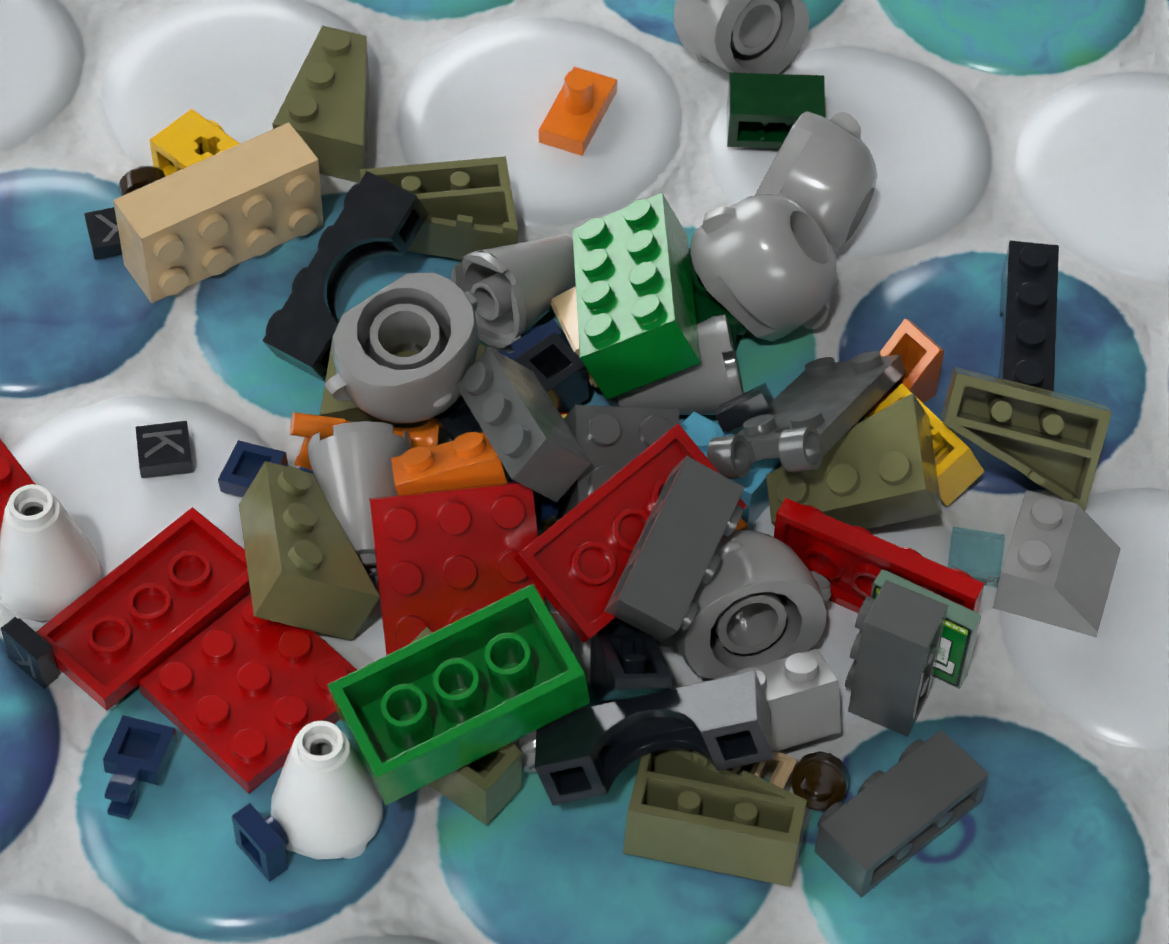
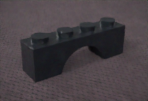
(374, 223)
(1029, 313)
(593, 745)

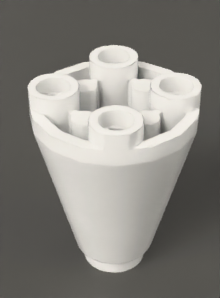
(43, 556)
(326, 796)

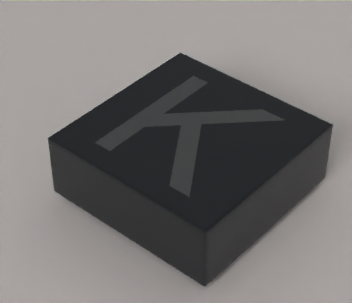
(103, 233)
(744, 407)
(164, 449)
(30, 652)

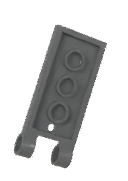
(808, 415)

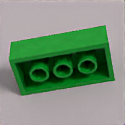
(634, 296)
(459, 693)

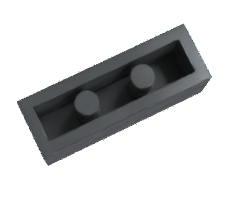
(523, 425)
(676, 550)
(894, 656)
(899, 812)

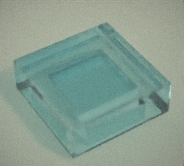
(977, 554)

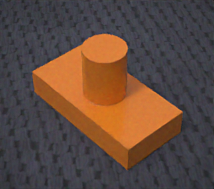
(577, 110)

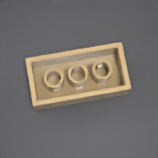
(219, 212)

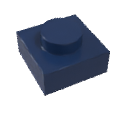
(261, 841)

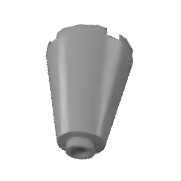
(515, 285)
(699, 386)
(353, 469)

